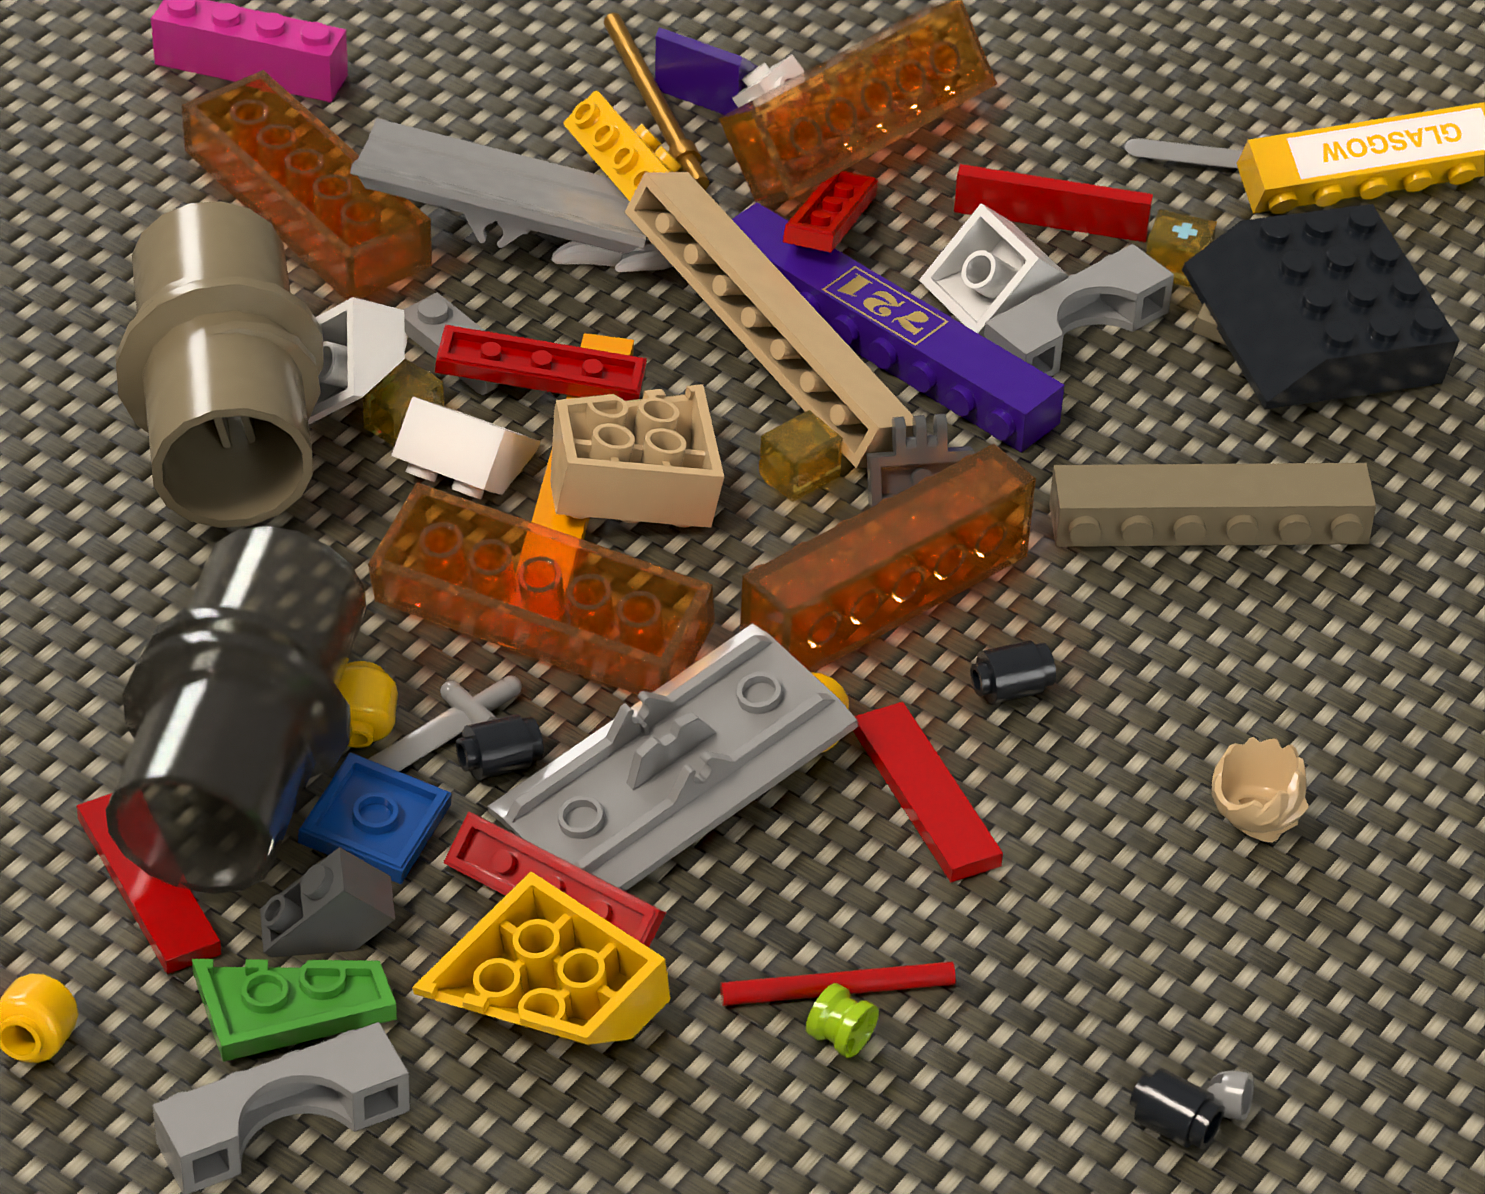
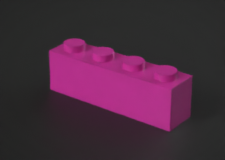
(241, 41)

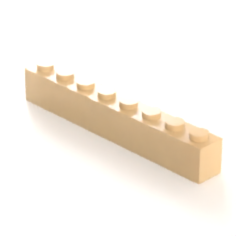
(767, 313)

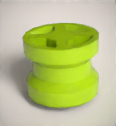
(842, 1020)

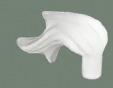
(640, 259)

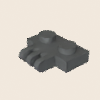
(911, 457)

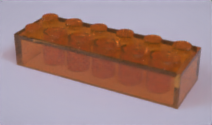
(858, 102)
(300, 181)
(893, 559)
(541, 591)

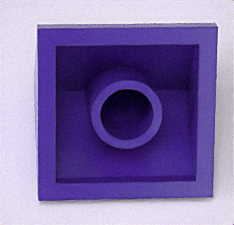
(699, 71)

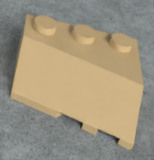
(637, 458)

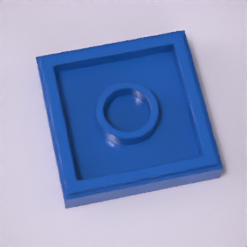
(375, 816)

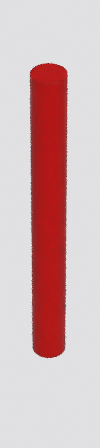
(855, 981)

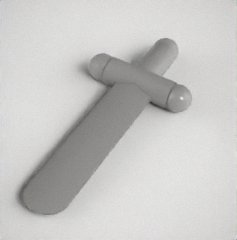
(1184, 152)
(463, 711)

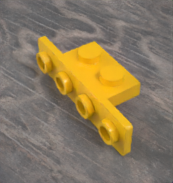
(616, 145)

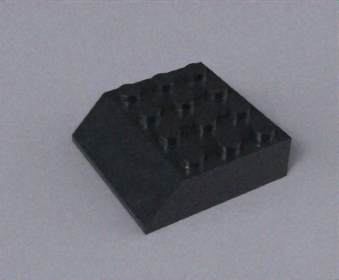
(1322, 307)

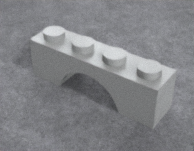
(1117, 291)
(344, 1078)

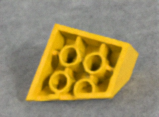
(552, 969)

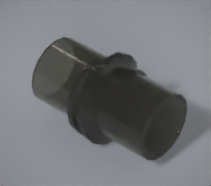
(236, 710)

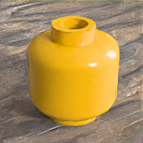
(371, 701)
(36, 1018)

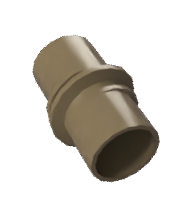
(220, 365)

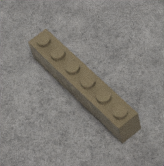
(1211, 504)

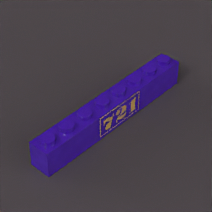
(914, 338)

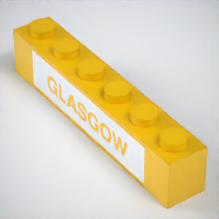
(1364, 159)

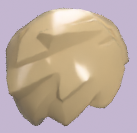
(1261, 788)

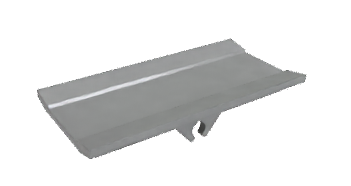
(497, 187)
(678, 761)

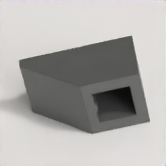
(328, 908)

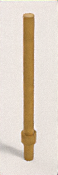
(679, 147)

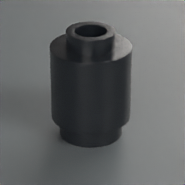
(1013, 671)
(499, 746)
(1176, 1109)

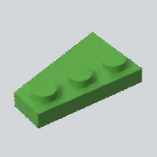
(283, 1006)

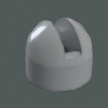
(1234, 1092)

